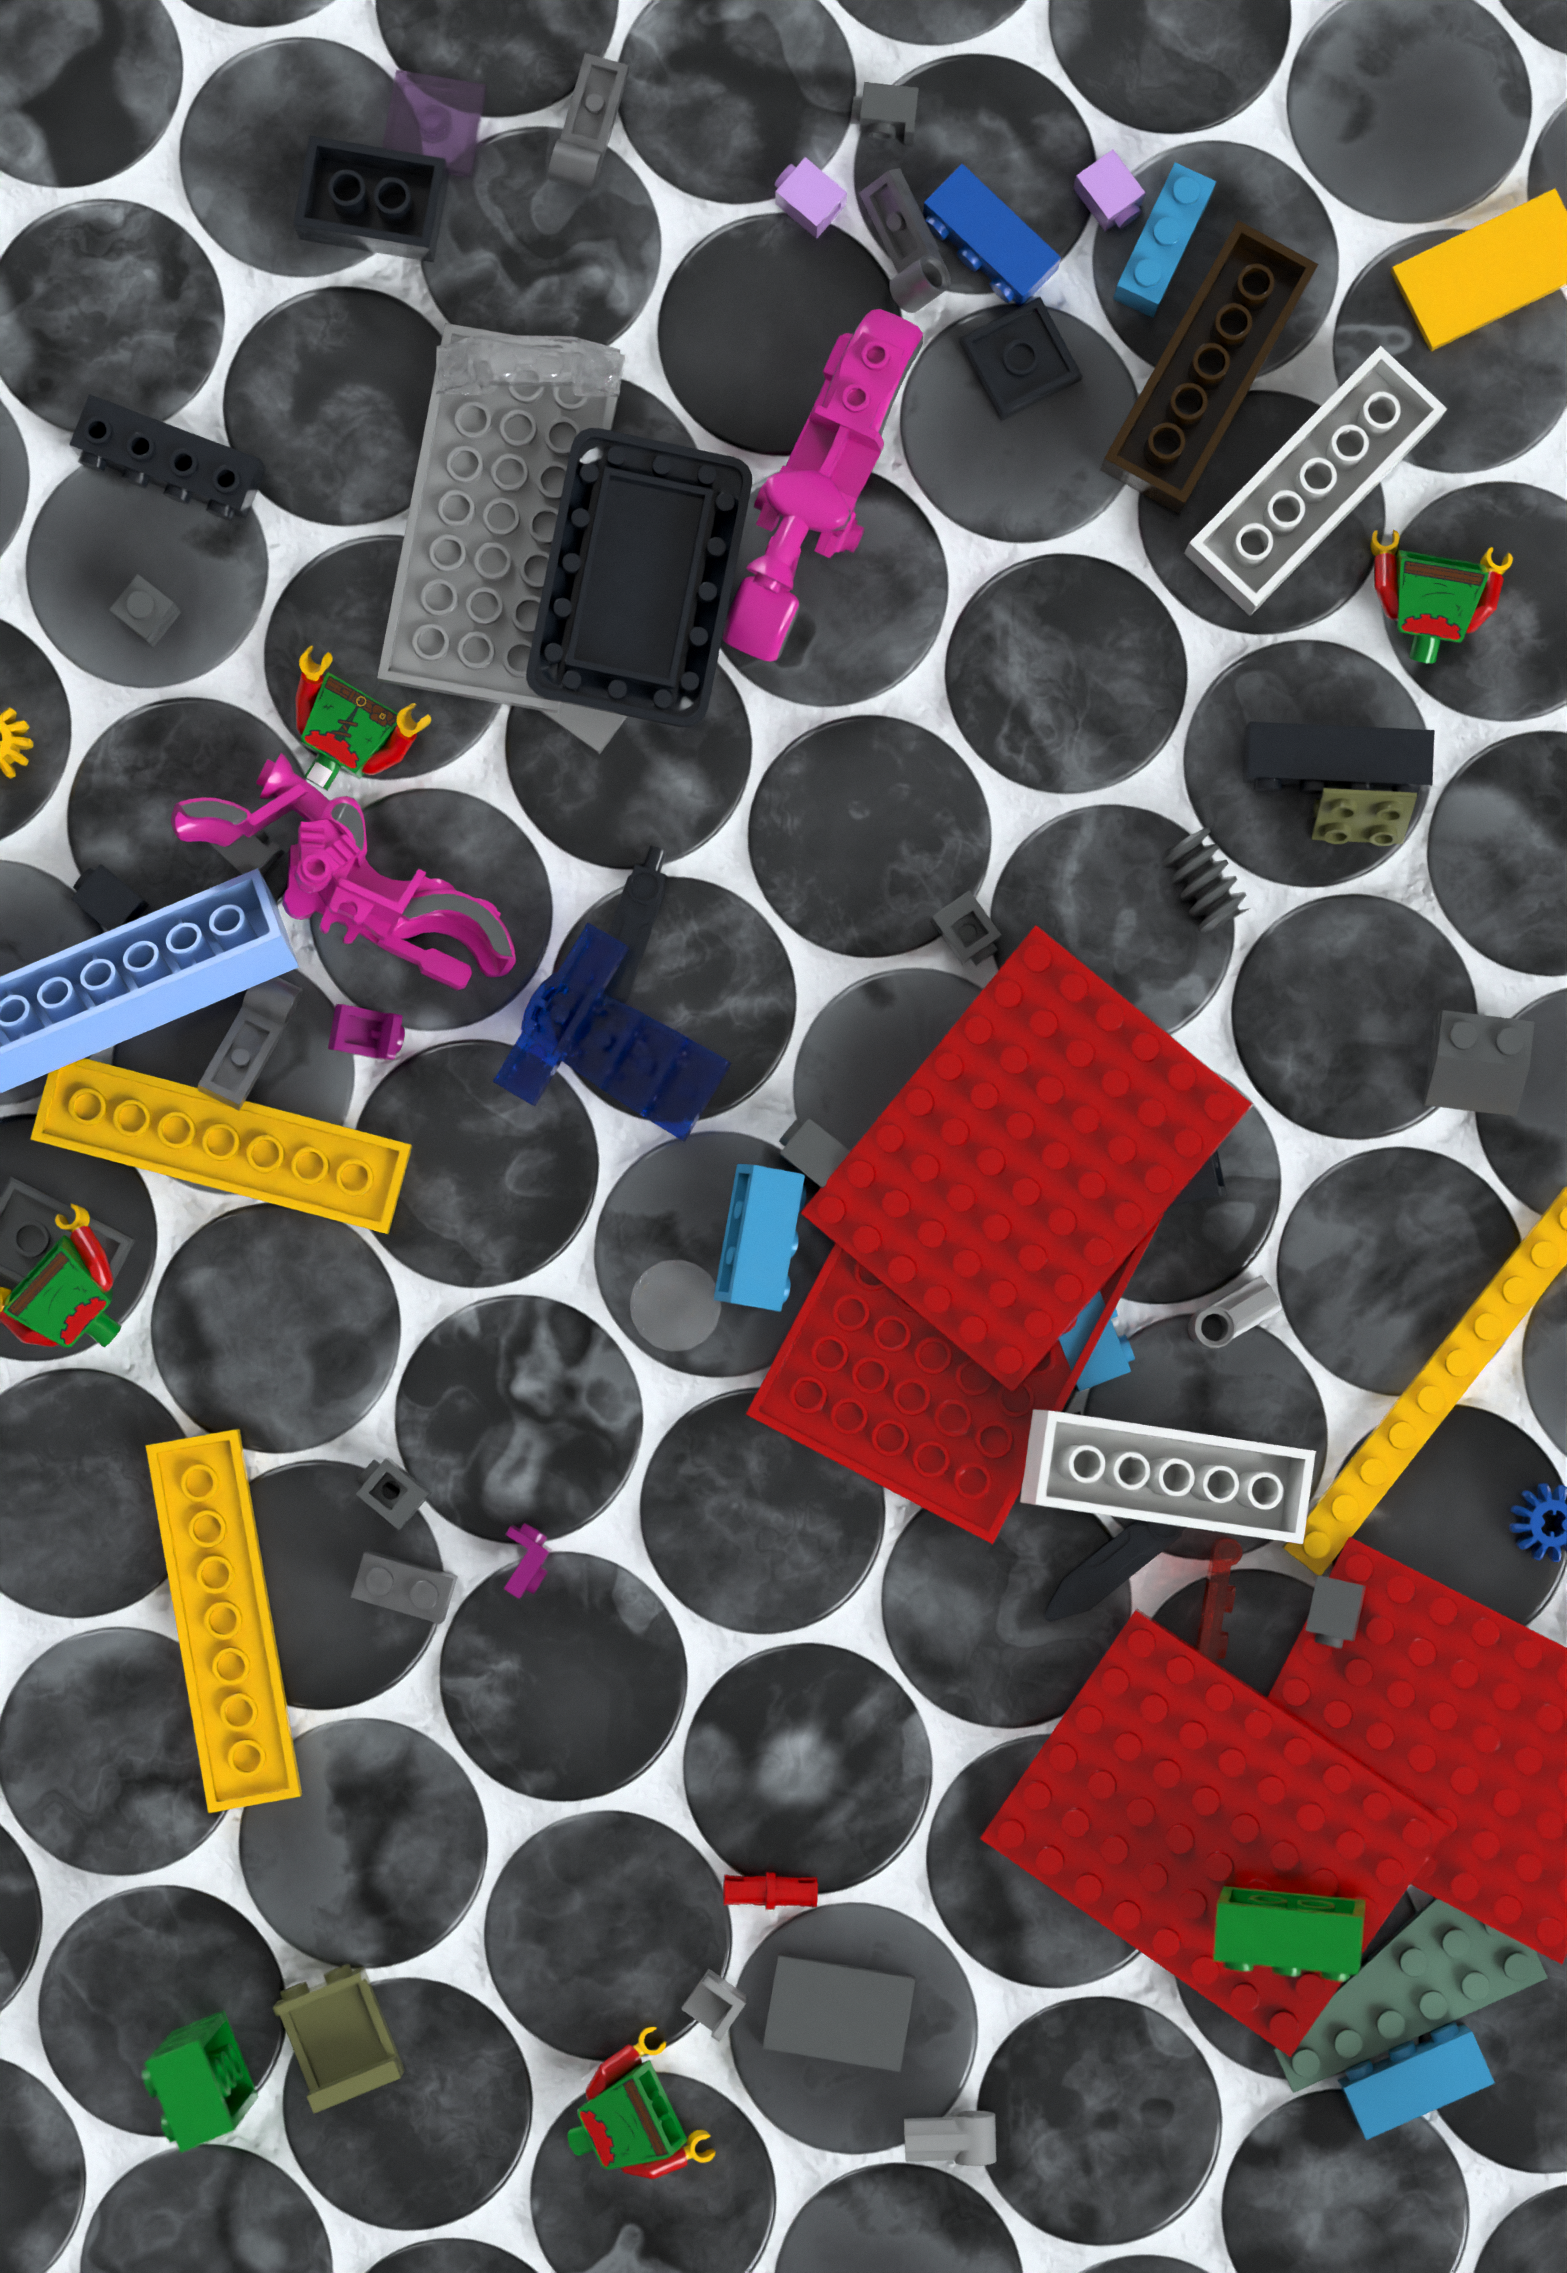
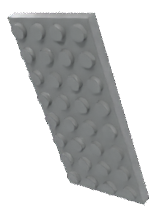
(482, 536)

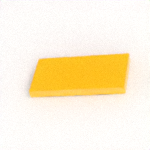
(1487, 270)

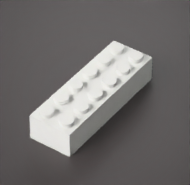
(1315, 480)
(1167, 1476)

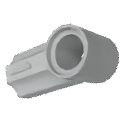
(1237, 1313)
(965, 2138)

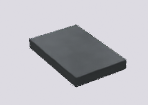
(31, 1231)
(839, 2012)

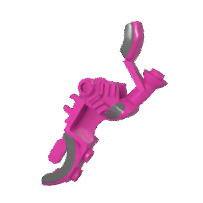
(823, 477)
(335, 879)

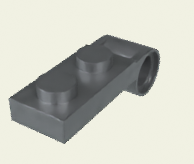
(588, 123)
(907, 240)
(250, 1041)

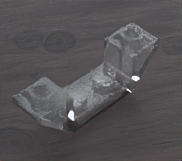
(527, 361)

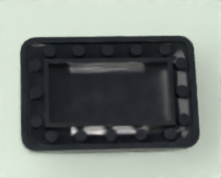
(639, 577)

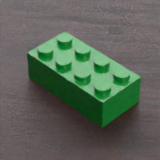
(200, 2082)

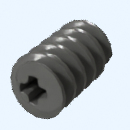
(1204, 881)

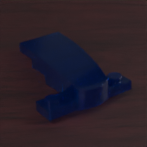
(609, 1043)

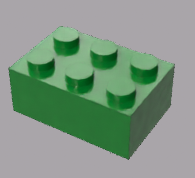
(1289, 1932)

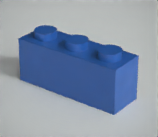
(990, 237)

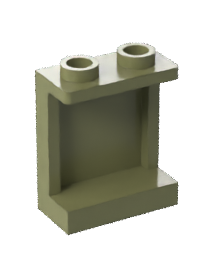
(339, 2037)

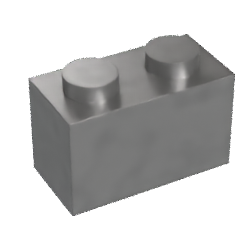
(404, 1586)

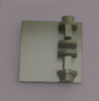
(1362, 816)

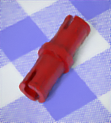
(770, 1891)

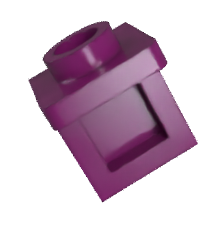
(366, 1032)
(529, 1572)

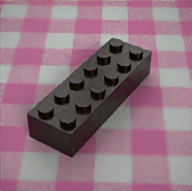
(1208, 367)

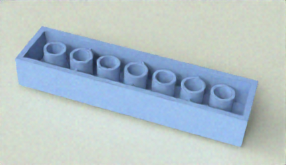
(140, 977)

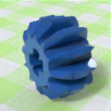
(1533, 1521)

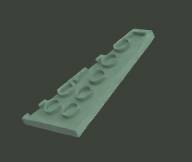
(1413, 1983)

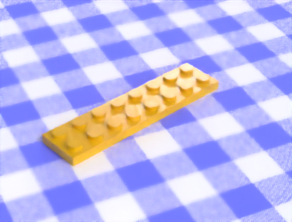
(208, 1143)
(224, 1621)

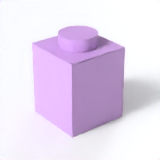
(1110, 191)
(809, 196)

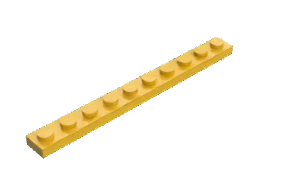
(1435, 1390)

